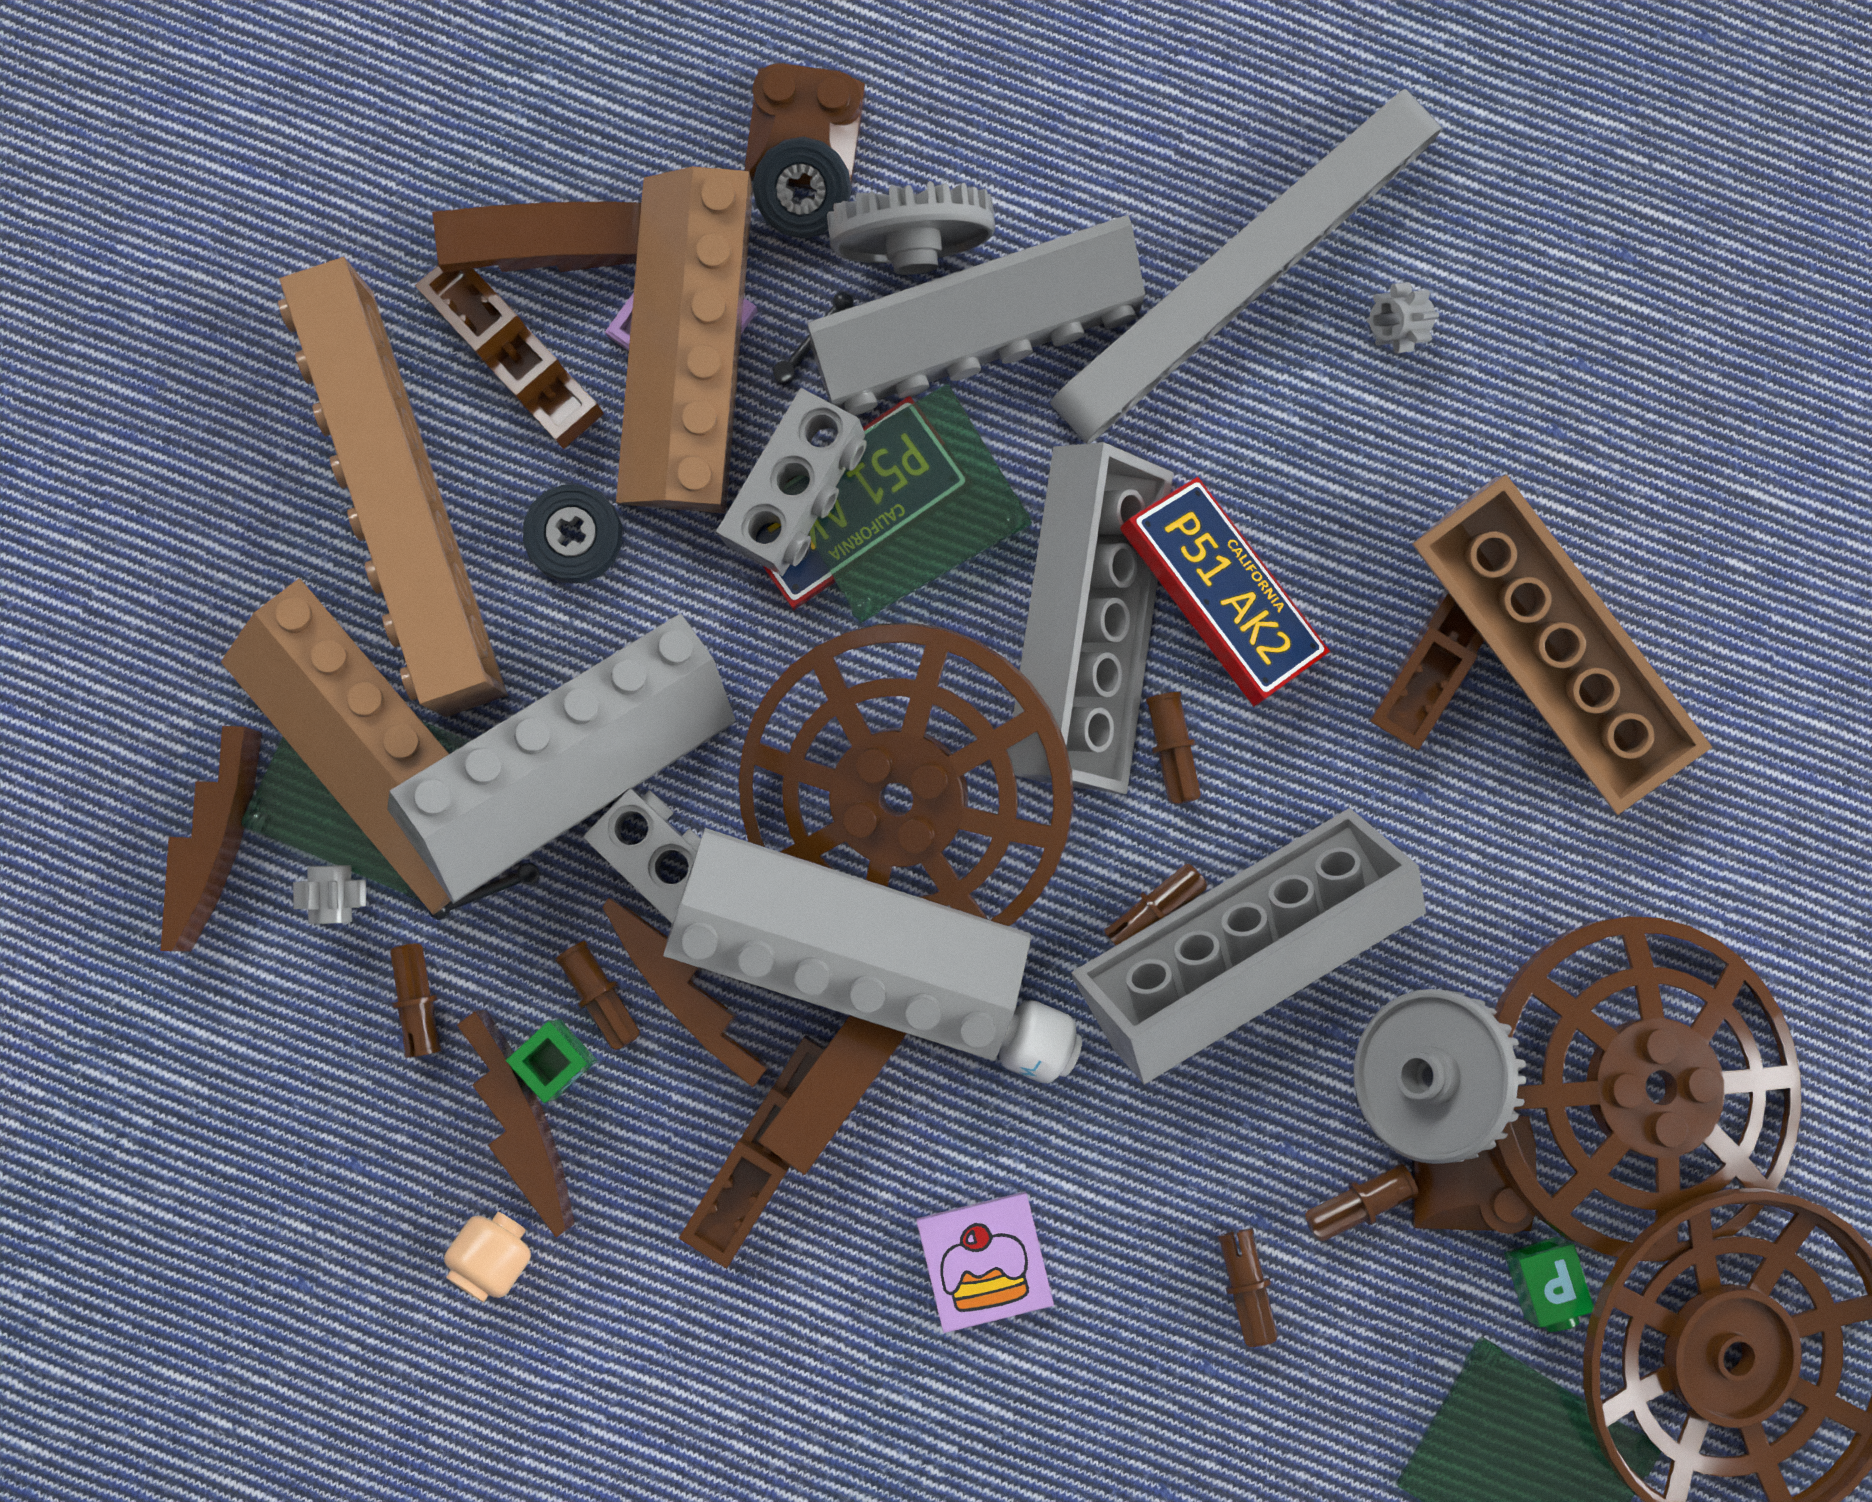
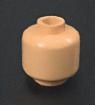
(487, 1256)

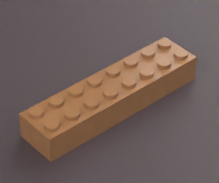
(391, 489)

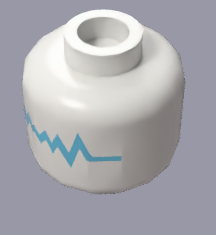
(1040, 1043)

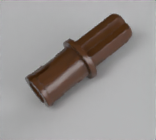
(1174, 747)
(1166, 898)
(598, 996)
(414, 1001)
(1361, 1203)
(1248, 1288)

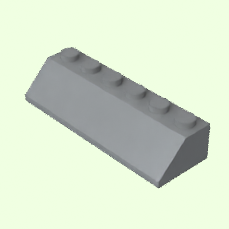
(979, 316)
(1090, 614)
(562, 758)
(1250, 943)
(849, 945)

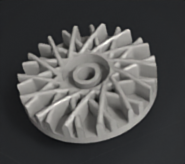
(911, 227)
(1470, 1085)

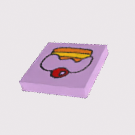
(984, 1262)

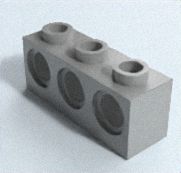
(786, 456)
(642, 861)

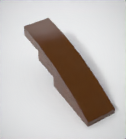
(538, 236)
(511, 352)
(1428, 674)
(202, 863)
(673, 983)
(830, 1091)
(527, 1144)
(748, 1173)

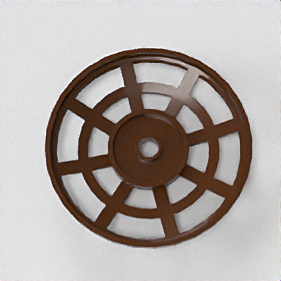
(917, 762)
(1619, 1076)
(1706, 1329)

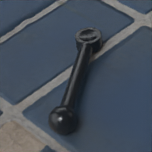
(785, 370)
(527, 874)

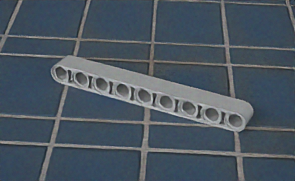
(1246, 266)

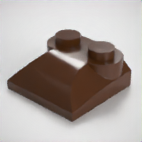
(804, 103)
(1473, 1191)

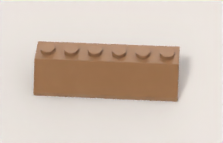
(685, 339)
(1561, 644)
(338, 719)

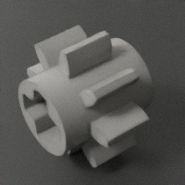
(1402, 317)
(329, 894)

